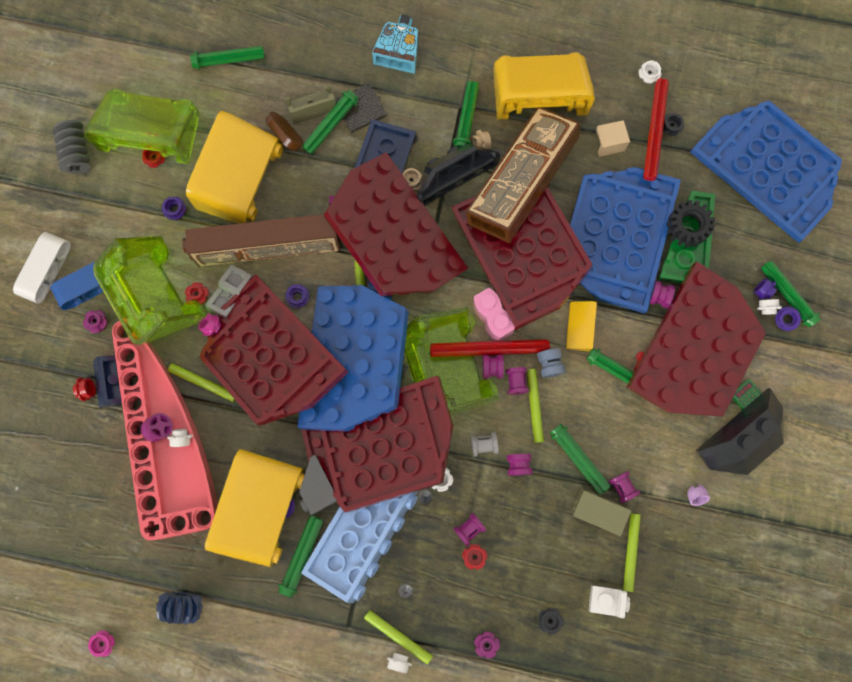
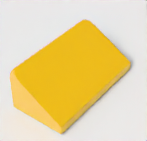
(581, 326)

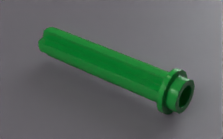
(225, 57)
(467, 114)
(330, 121)
(791, 294)
(609, 365)
(580, 459)
(300, 556)

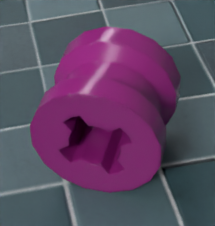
(662, 294)
(492, 367)
(162, 424)
(519, 464)

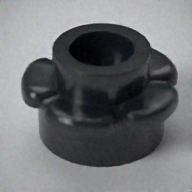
(676, 120)
(551, 628)

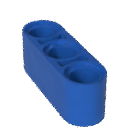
(76, 288)

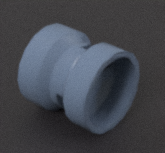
(551, 363)

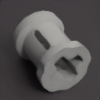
(484, 443)

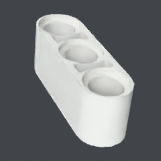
(41, 267)

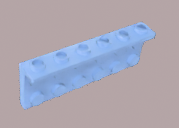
(354, 545)

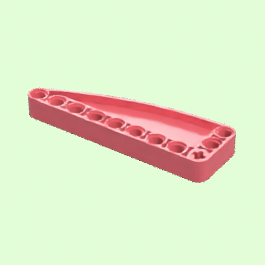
(180, 474)

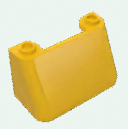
(542, 83)
(231, 168)
(253, 508)

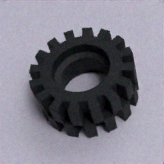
(697, 212)

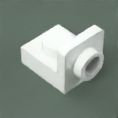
(609, 601)

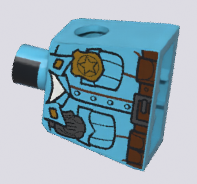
(397, 46)

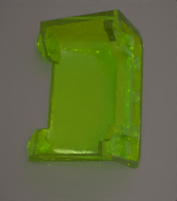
(144, 124)
(141, 291)
(458, 374)

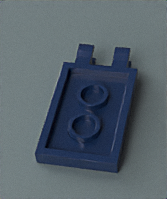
(387, 138)

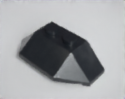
(454, 170)
(746, 437)

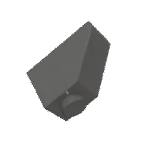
(316, 489)

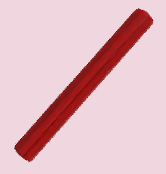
(656, 130)
(489, 348)

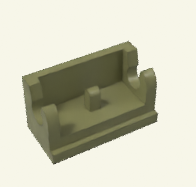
(311, 105)
(601, 511)

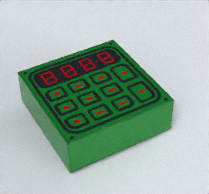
(746, 394)

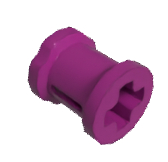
(517, 381)
(624, 487)
(469, 529)

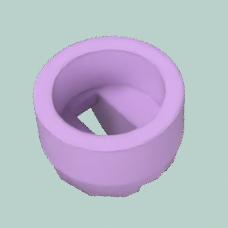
(698, 495)

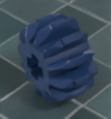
(179, 607)

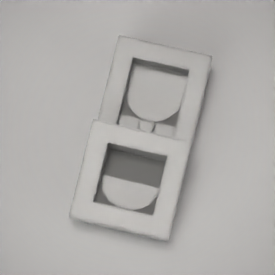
(229, 285)

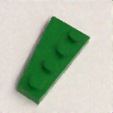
(680, 258)

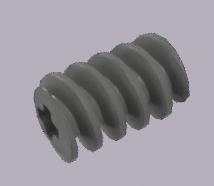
(71, 147)

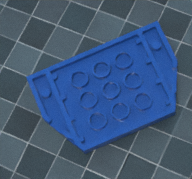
(773, 166)
(623, 233)
(369, 341)

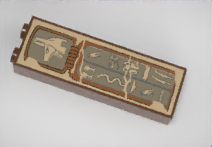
(523, 174)
(260, 240)

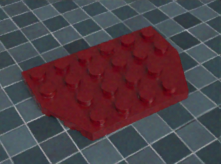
(391, 231)
(537, 267)
(699, 348)
(269, 356)
(388, 454)

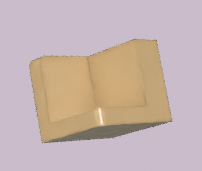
(612, 138)

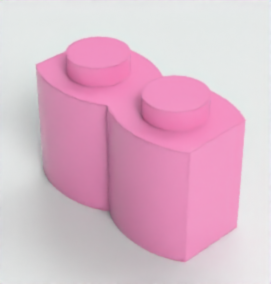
(489, 311)

